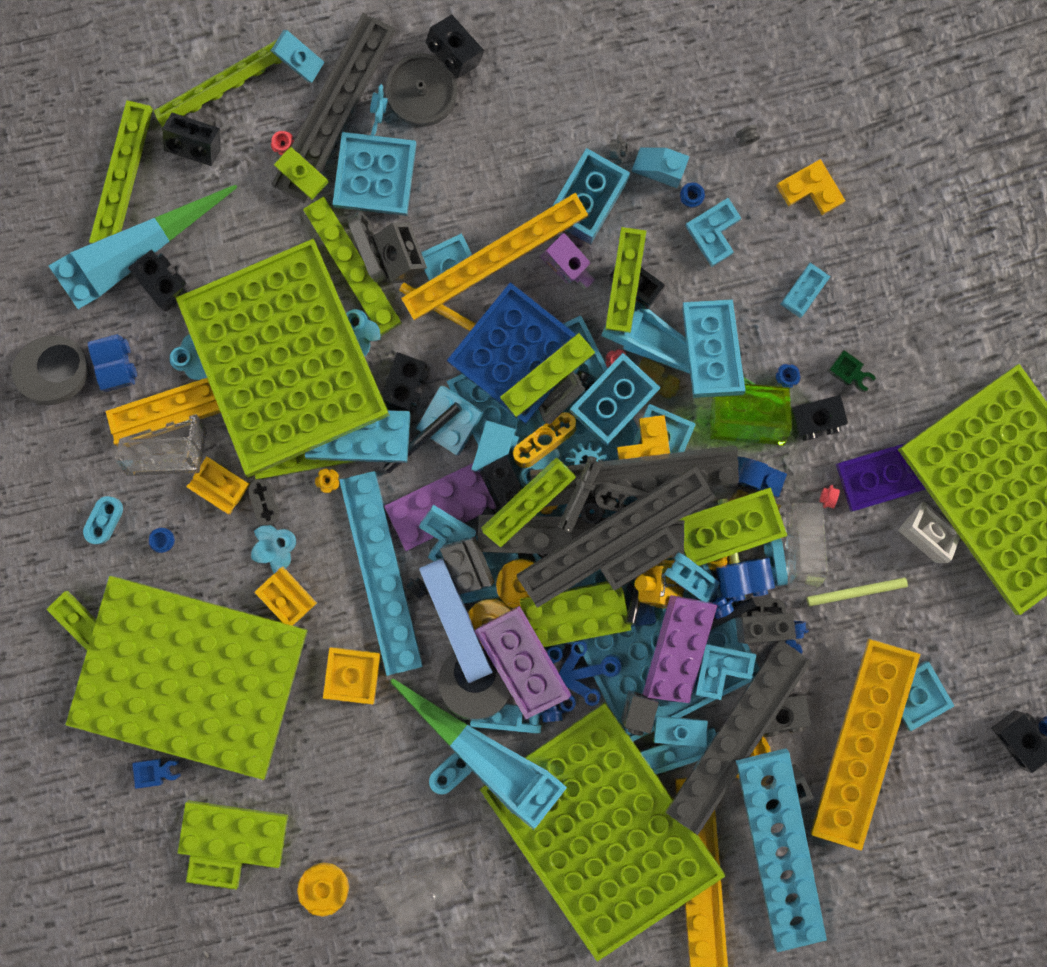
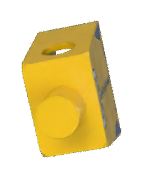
(656, 587)

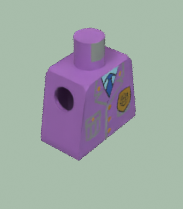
(558, 257)

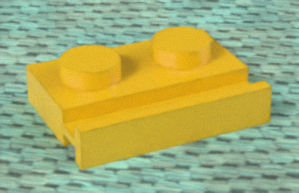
(218, 485)
(285, 597)

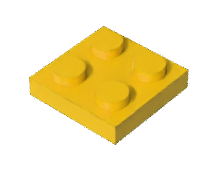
(351, 675)

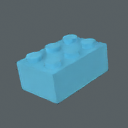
(598, 188)
(614, 399)

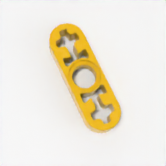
(526, 445)

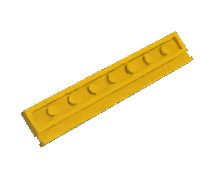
(163, 408)
(705, 911)

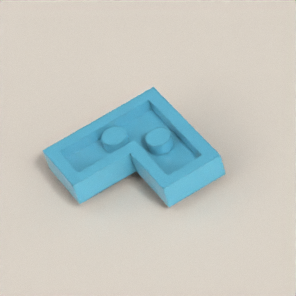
(708, 230)
(444, 528)
(718, 663)

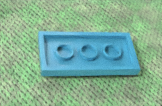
(713, 348)
(378, 442)

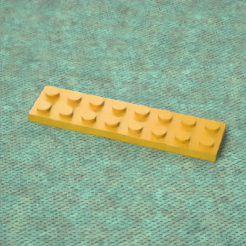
(865, 744)

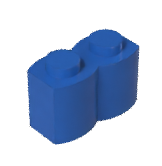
(112, 362)
(745, 578)

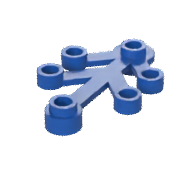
(571, 675)

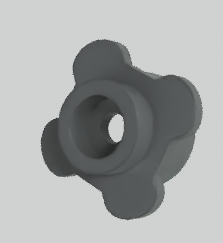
(618, 149)

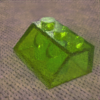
(755, 417)

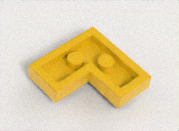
(812, 181)
(653, 439)

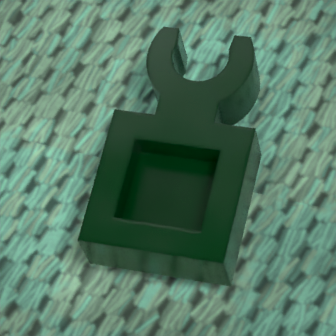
(848, 369)

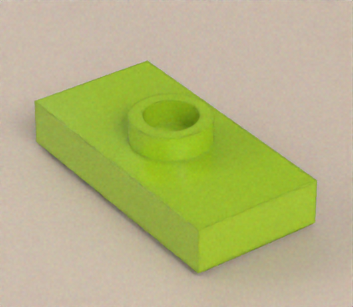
(301, 173)
(213, 872)

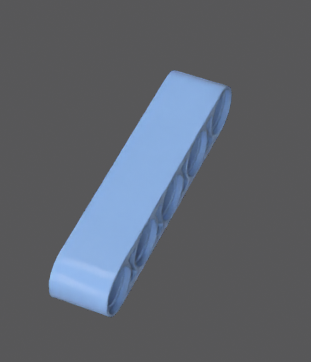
(455, 620)

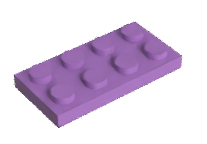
(458, 494)
(679, 649)
(522, 662)

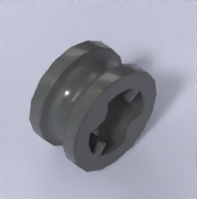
(747, 135)

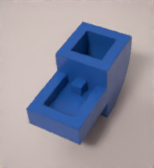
(759, 476)

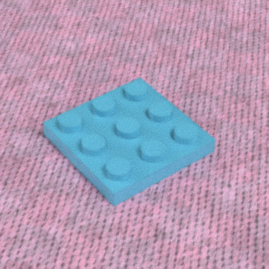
(374, 173)

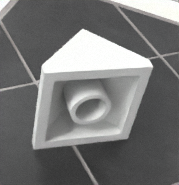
(931, 533)

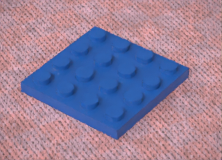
(508, 345)

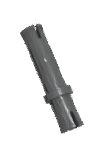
(584, 485)

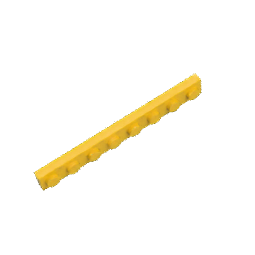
(495, 256)

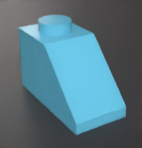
(661, 165)
(494, 444)

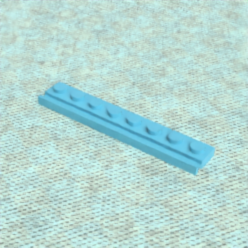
(381, 573)

